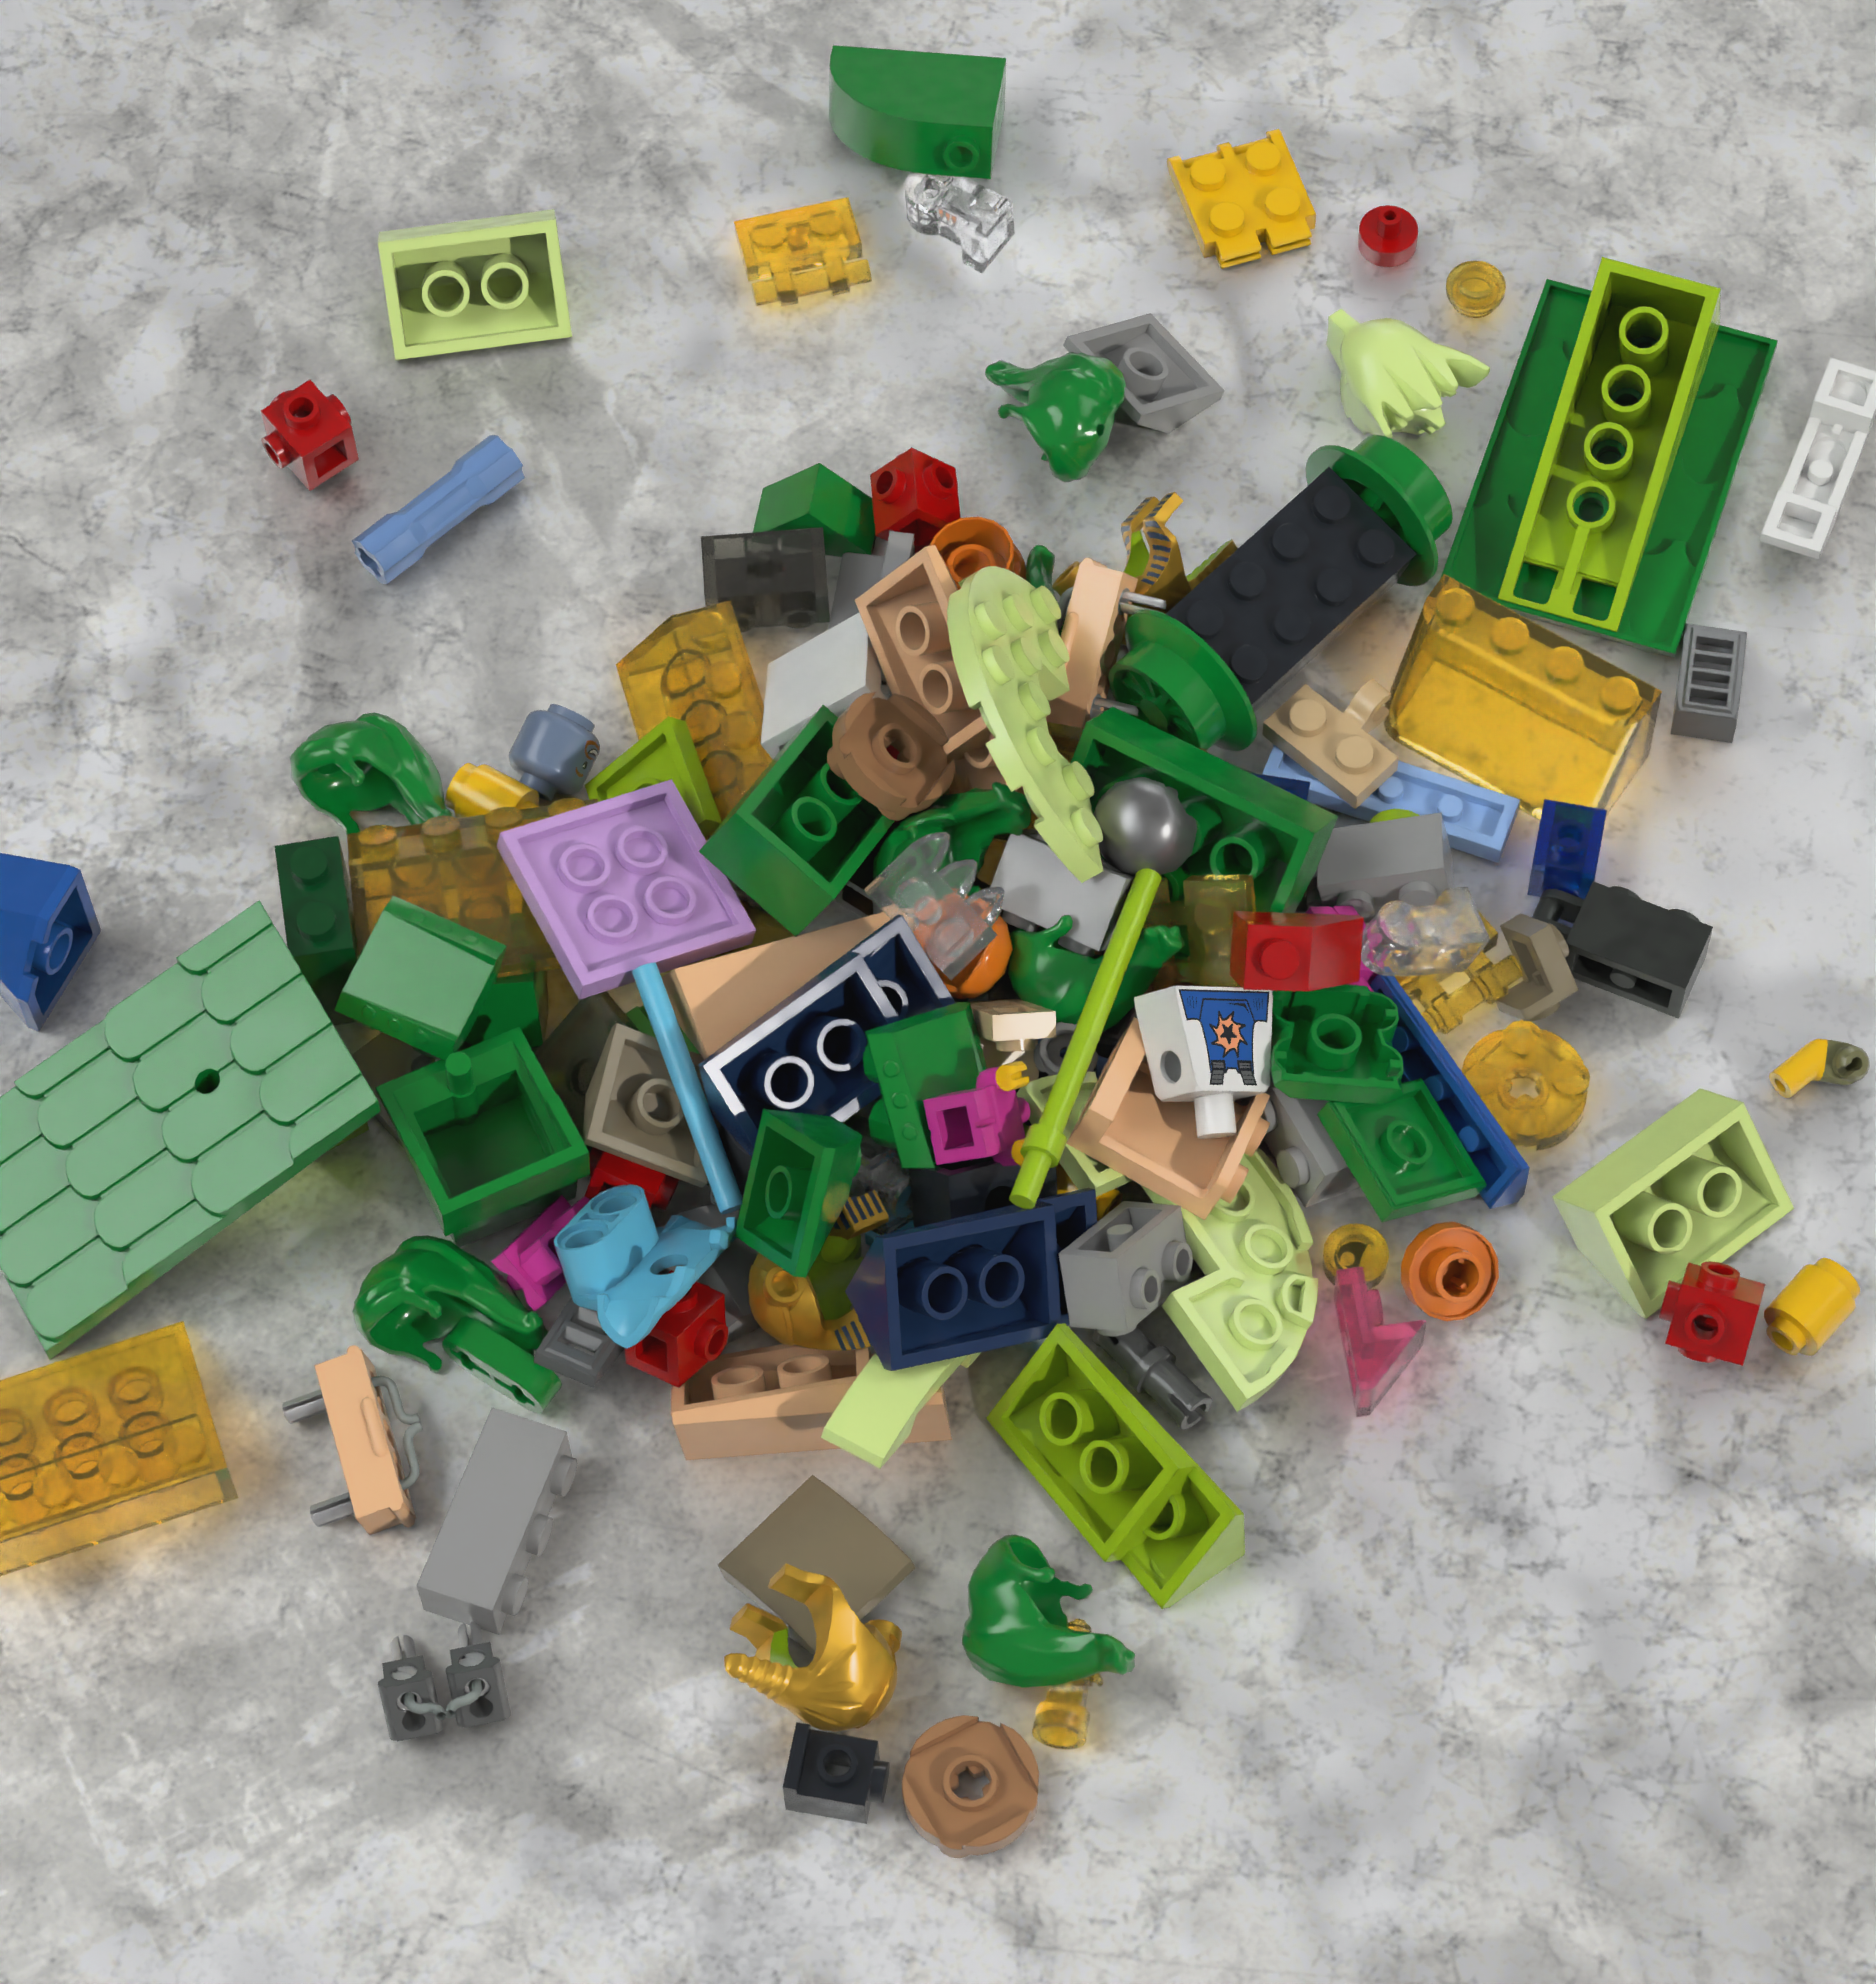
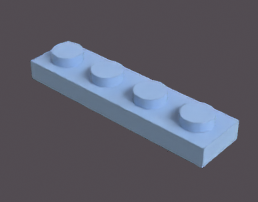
(1473, 816)

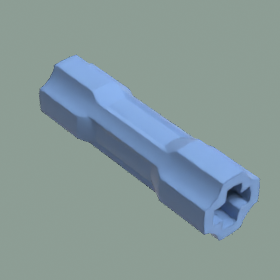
(473, 482)

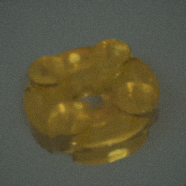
(1542, 1057)

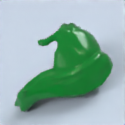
(1067, 407)
(366, 769)
(968, 818)
(1062, 979)
(425, 1293)
(1019, 1626)

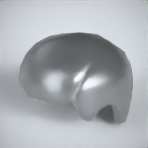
(1144, 827)

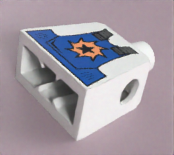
(1207, 1049)

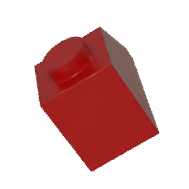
(1295, 950)

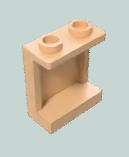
(1158, 1140)

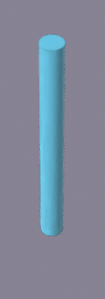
(688, 1088)

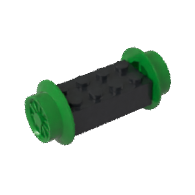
(1284, 594)

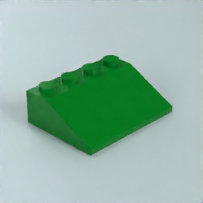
(1239, 818)

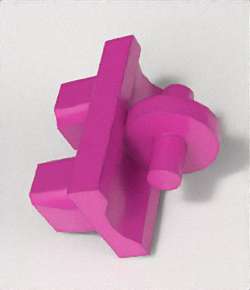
(532, 1257)

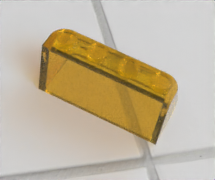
(1518, 705)

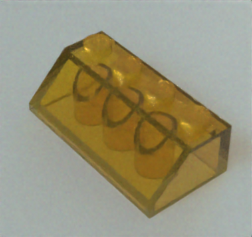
(702, 675)

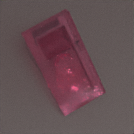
(1372, 1351)

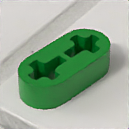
(501, 1364)

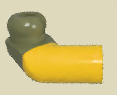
(1821, 1062)

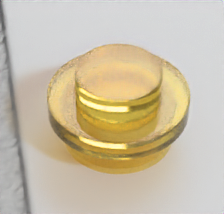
(1475, 288)

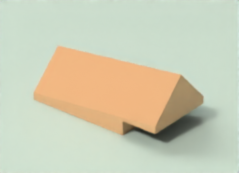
(912, 643)
(731, 992)
(777, 1402)

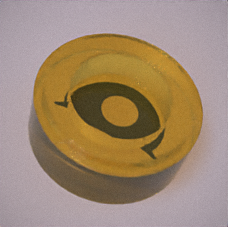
(1356, 1247)

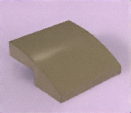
(821, 1536)

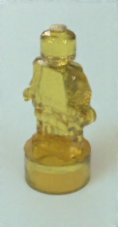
(1063, 1716)

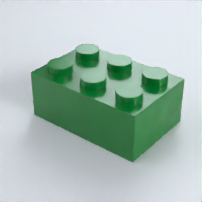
(797, 830)

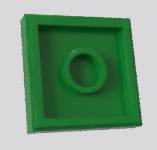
(1402, 1152)

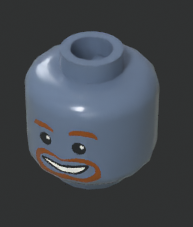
(555, 751)

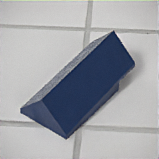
(813, 1042)
(969, 1281)

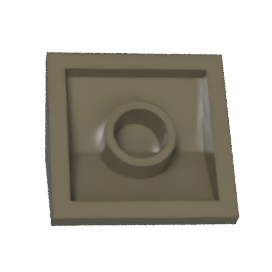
(636, 1109)

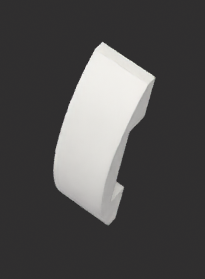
(1823, 461)

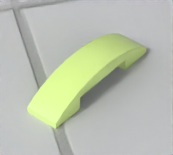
(883, 1406)

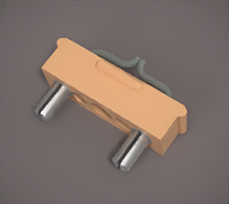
(1093, 639)
(363, 1442)

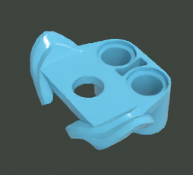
(614, 1258)

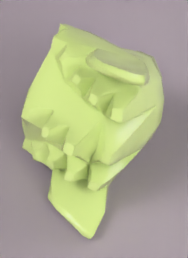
(1396, 374)

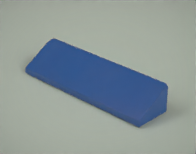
(1467, 1114)

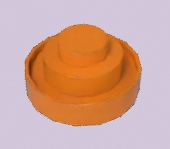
(1449, 1271)

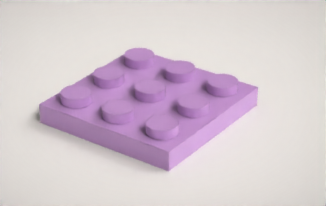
(624, 888)

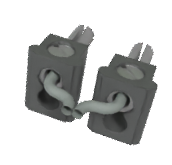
(473, 1682)

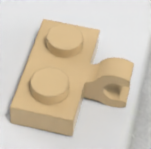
(1334, 743)

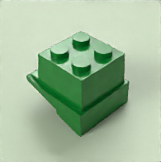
(486, 1136)

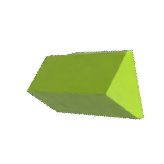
(1117, 1471)

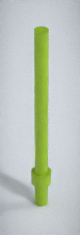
(1046, 1140)

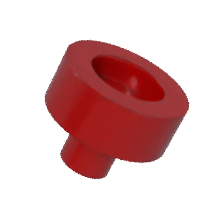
(1388, 236)

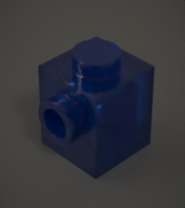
(1567, 848)

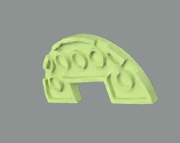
(1011, 669)
(1256, 1261)

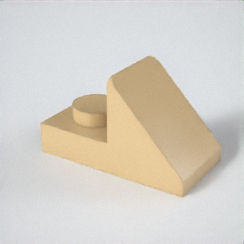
(1011, 1031)

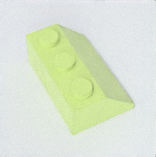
(474, 284)
(1674, 1196)

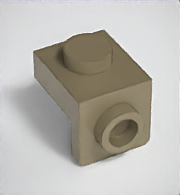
(1546, 972)

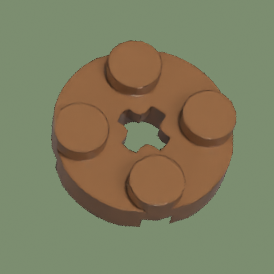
(862, 759)
(962, 1824)

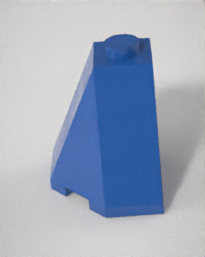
(43, 933)

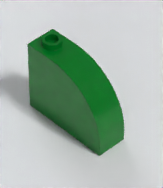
(918, 108)

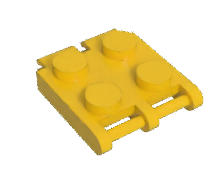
(1244, 199)

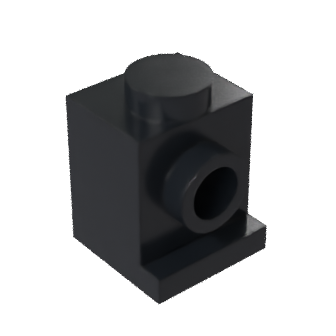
(843, 1797)

